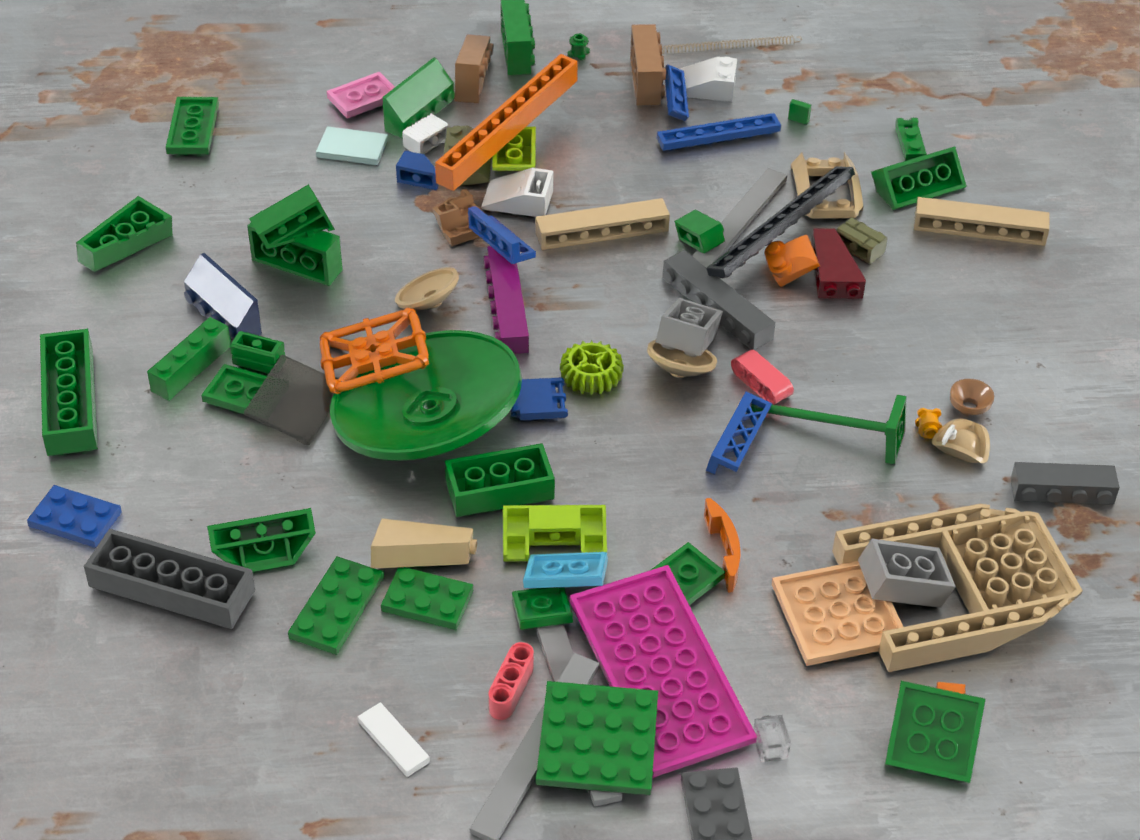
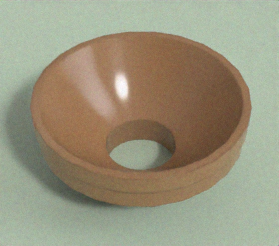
(974, 392)

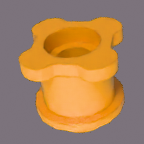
(928, 422)

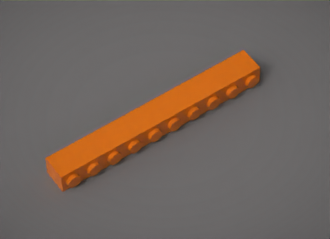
(506, 122)

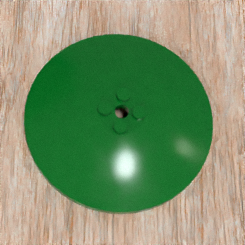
(433, 409)

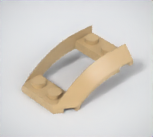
(828, 209)

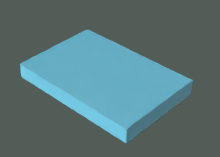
(565, 570)

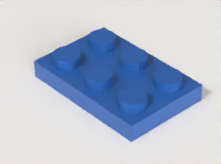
(74, 516)

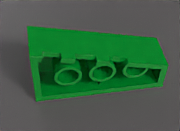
(123, 234)

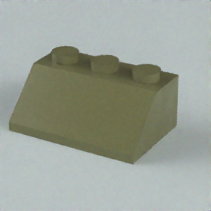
(453, 136)

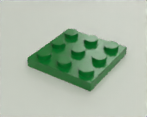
(935, 731)

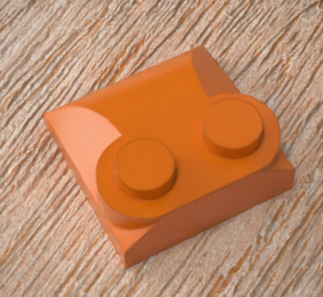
(791, 259)

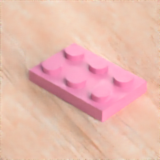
(360, 94)

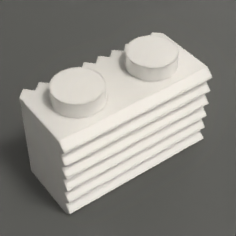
(425, 134)

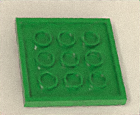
(597, 738)

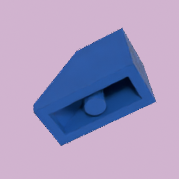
(416, 171)

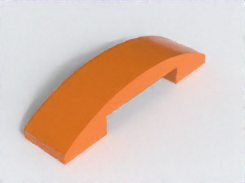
(719, 522)

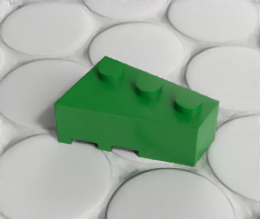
(291, 218)

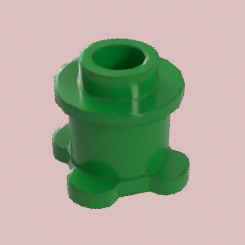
(578, 46)

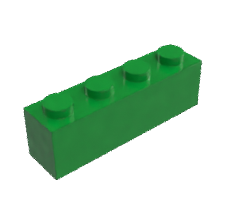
(189, 358)

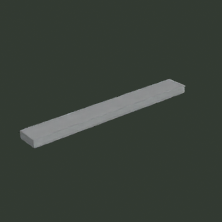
(744, 213)
(557, 655)
(523, 765)

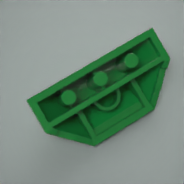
(264, 540)

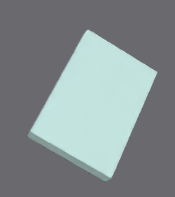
(352, 145)

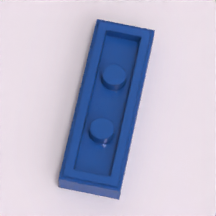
(676, 93)

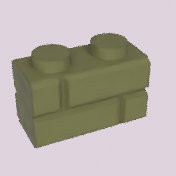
(862, 240)

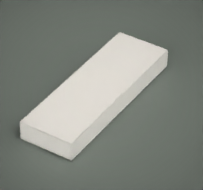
(393, 739)

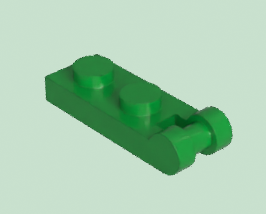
(910, 138)

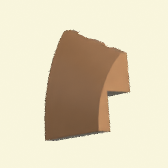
(453, 218)

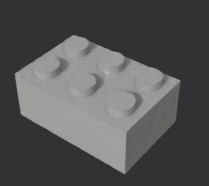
(688, 327)
(906, 573)

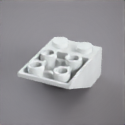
(520, 193)

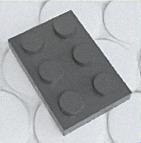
(715, 805)

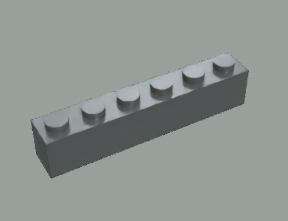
(738, 314)

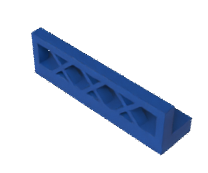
(499, 236)
(734, 429)

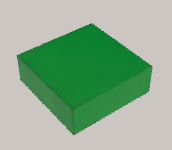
(799, 111)

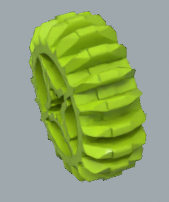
(591, 367)

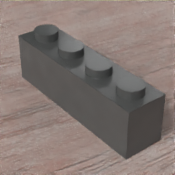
(1064, 483)

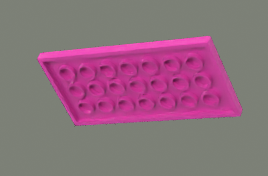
(654, 642)

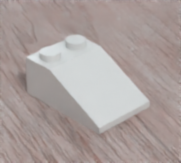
(711, 79)

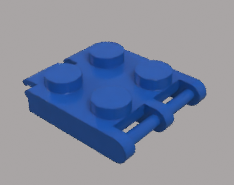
(540, 400)

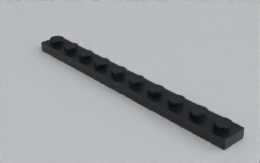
(780, 222)

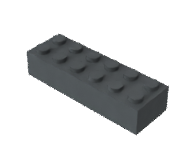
(170, 578)

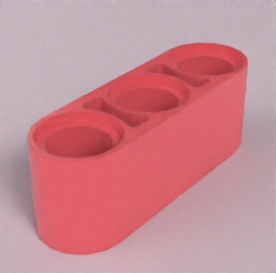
(762, 377)
(511, 680)

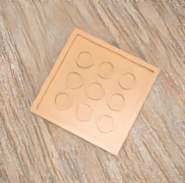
(833, 612)

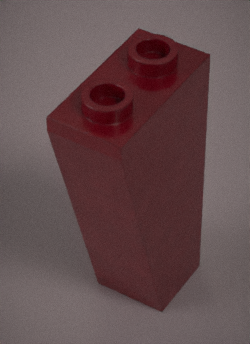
(838, 272)

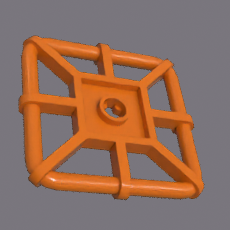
(373, 351)

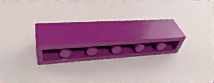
(507, 302)

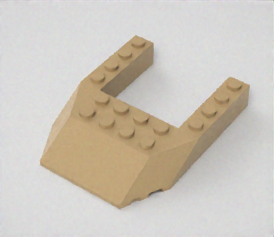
(1000, 565)

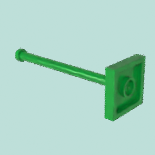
(893, 428)

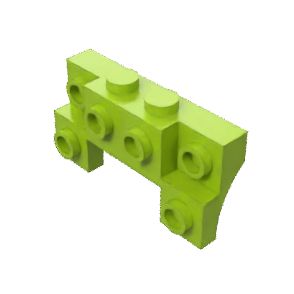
(552, 526)

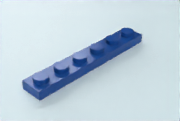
(718, 131)

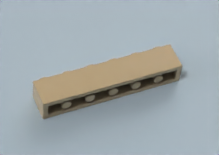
(981, 221)
(602, 224)

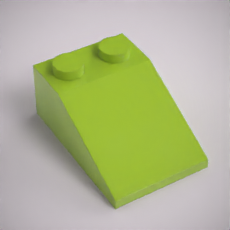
(518, 153)

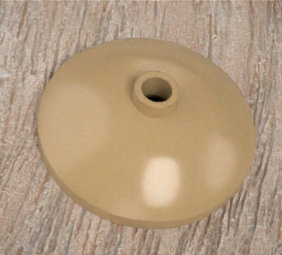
(428, 289)
(679, 363)

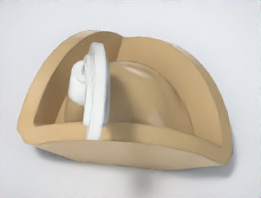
(964, 440)

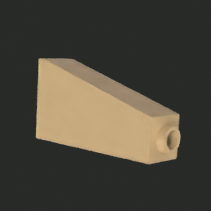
(420, 544)

